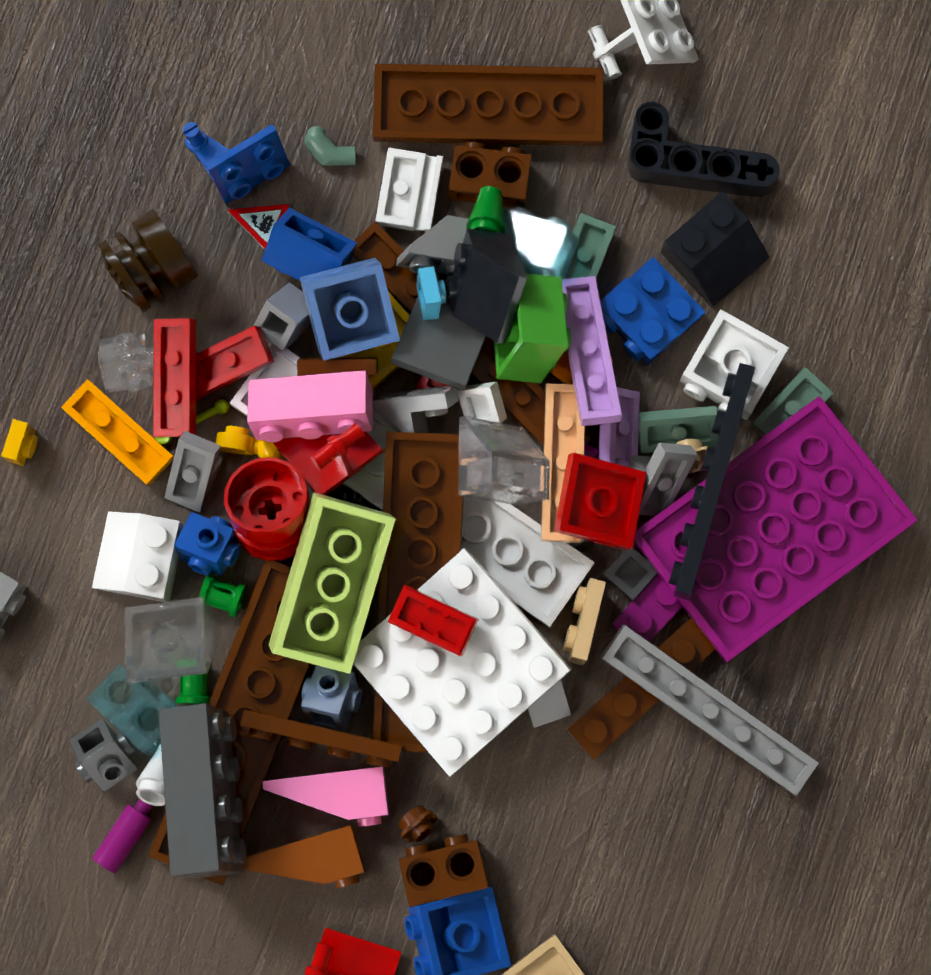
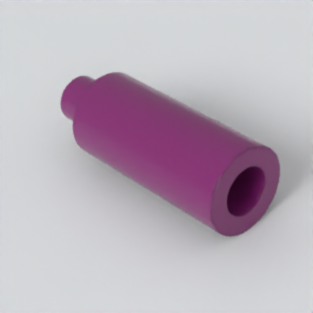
(123, 836)

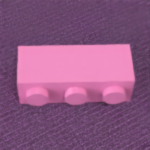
(309, 405)

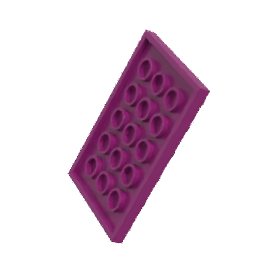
(784, 528)

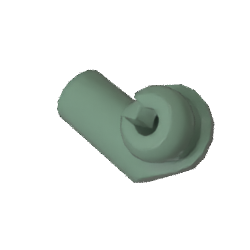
(325, 151)

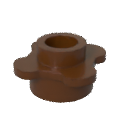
(417, 824)

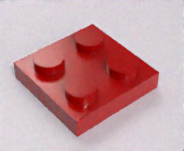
(600, 501)

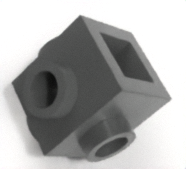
(103, 755)

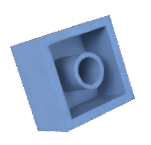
(349, 308)

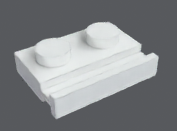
(409, 190)

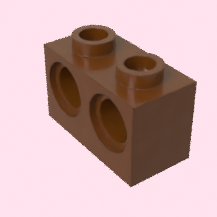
(492, 165)
(445, 882)

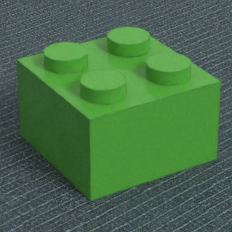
(536, 333)

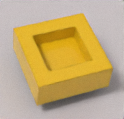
(19, 443)

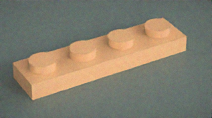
(561, 437)

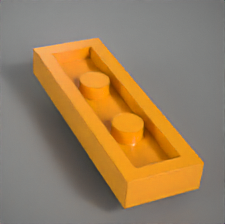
(118, 432)

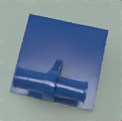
(242, 166)

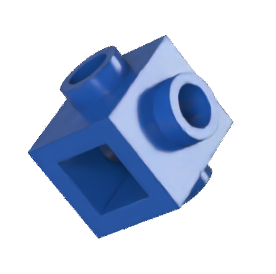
(207, 544)

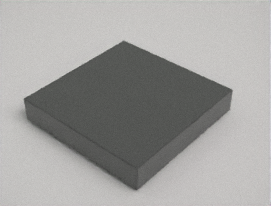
(439, 347)

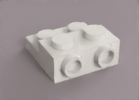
(721, 351)

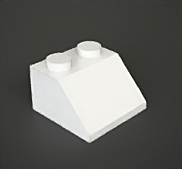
(138, 556)

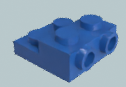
(649, 311)
(458, 935)

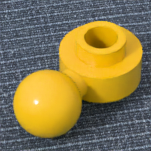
(237, 441)

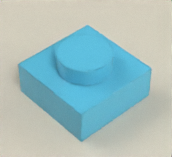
(430, 293)

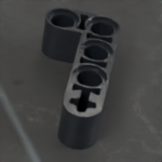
(700, 156)

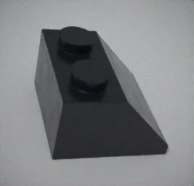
(715, 249)
(486, 282)

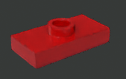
(433, 620)

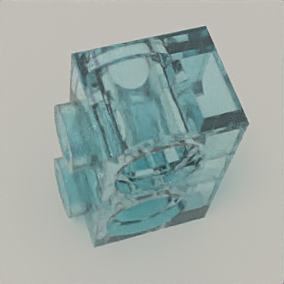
(129, 716)

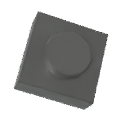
(630, 573)

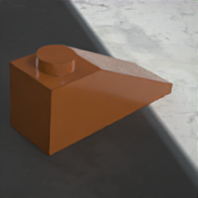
(316, 859)

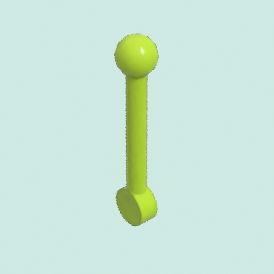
(220, 407)

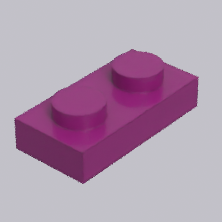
(649, 610)

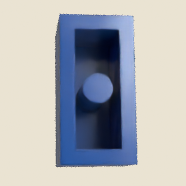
(305, 247)

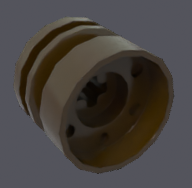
(147, 261)

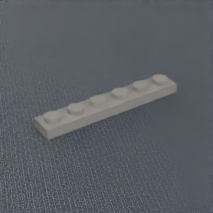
(709, 710)

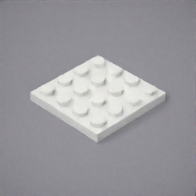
(468, 699)

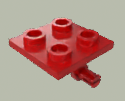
(330, 458)
(351, 955)

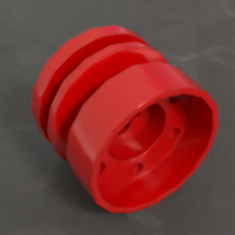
(262, 491)

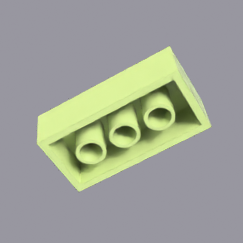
(331, 583)

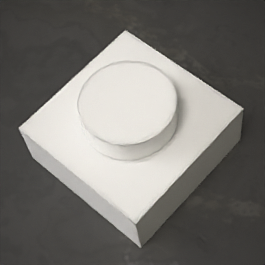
(482, 402)

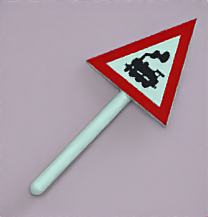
(259, 220)

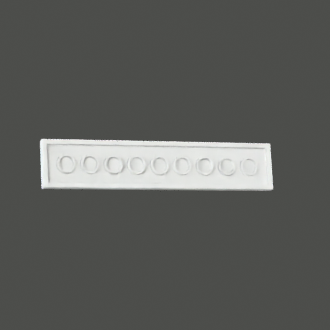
(498, 535)

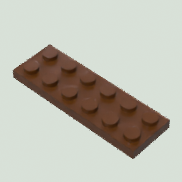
(488, 104)

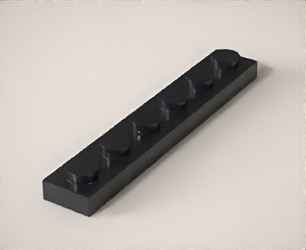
(706, 496)

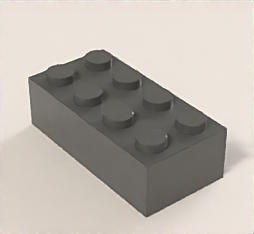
(201, 791)

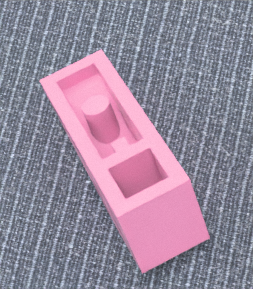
(346, 794)

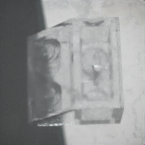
(500, 463)

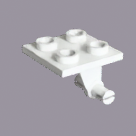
(655, 27)

